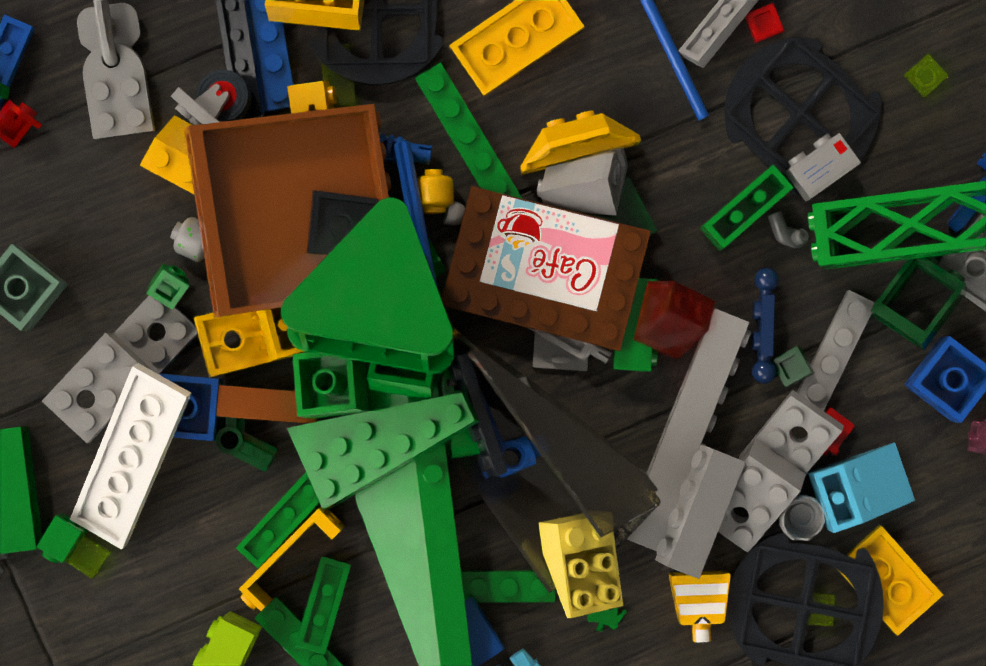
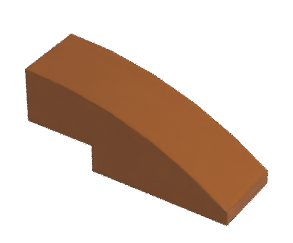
(258, 404)

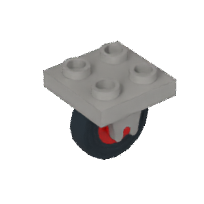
(218, 98)

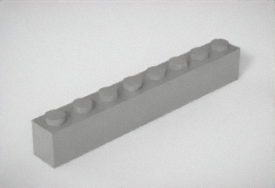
(691, 418)

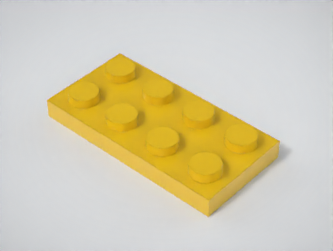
(514, 40)

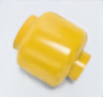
(435, 191)

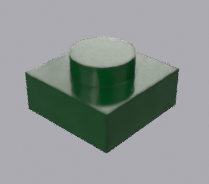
(793, 366)

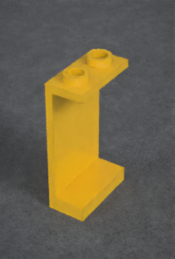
(253, 594)

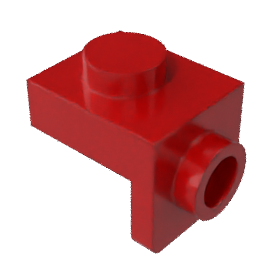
(16, 121)

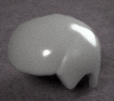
(802, 518)

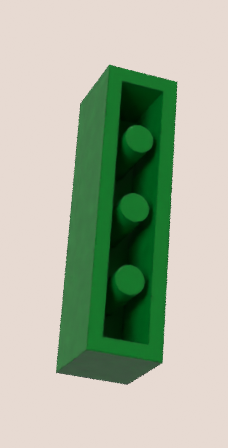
(18, 493)

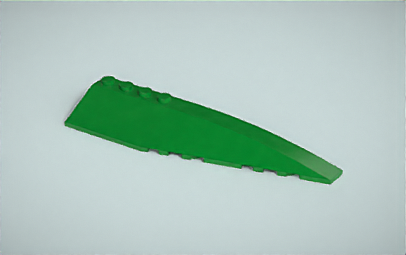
(417, 549)

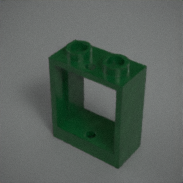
(929, 265)

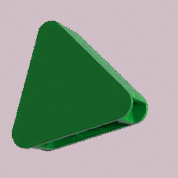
(374, 299)

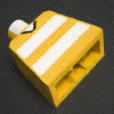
(700, 600)

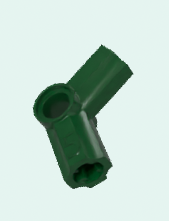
(249, 448)

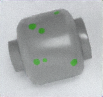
(188, 239)

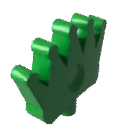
(606, 617)

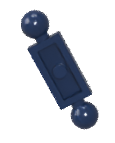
(762, 340)

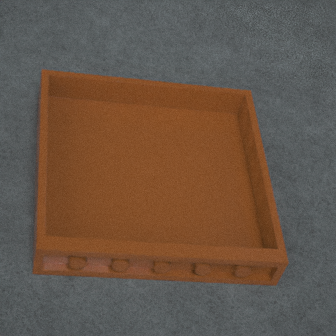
(256, 195)

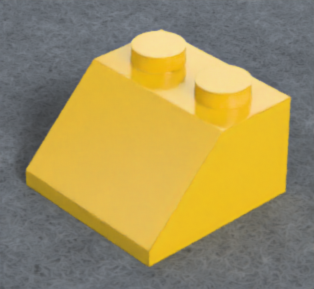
(169, 155)

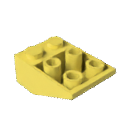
(581, 565)

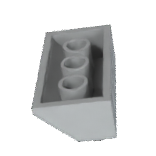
(699, 511)

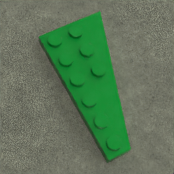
(364, 447)

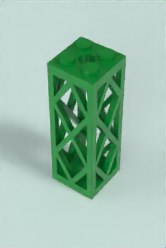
(830, 232)

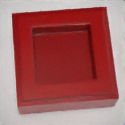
(764, 23)

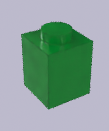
(61, 539)

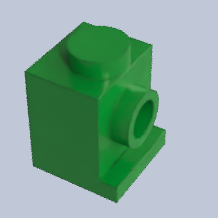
(170, 281)

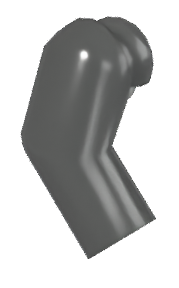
(787, 235)

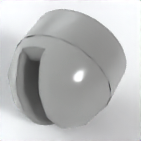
(454, 214)

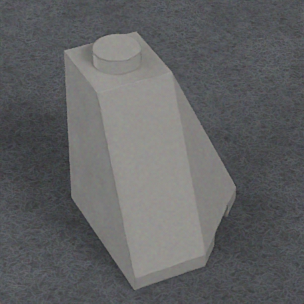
(586, 183)

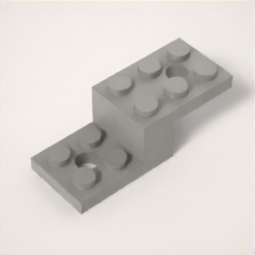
(109, 362)
(776, 467)

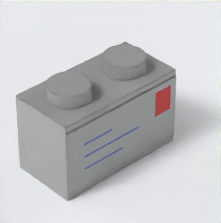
(821, 167)

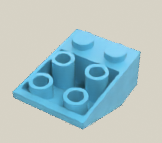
(861, 487)

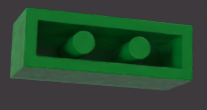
(746, 207)
(633, 354)

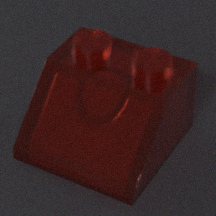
(672, 318)

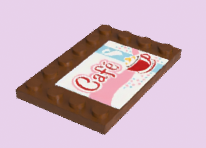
(545, 268)

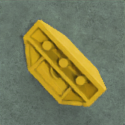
(576, 139)

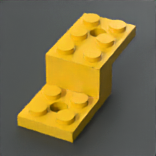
(261, 340)

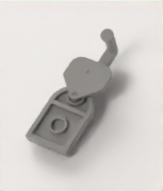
(118, 95)

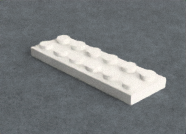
(130, 455)

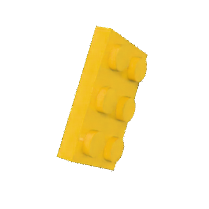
(904, 585)

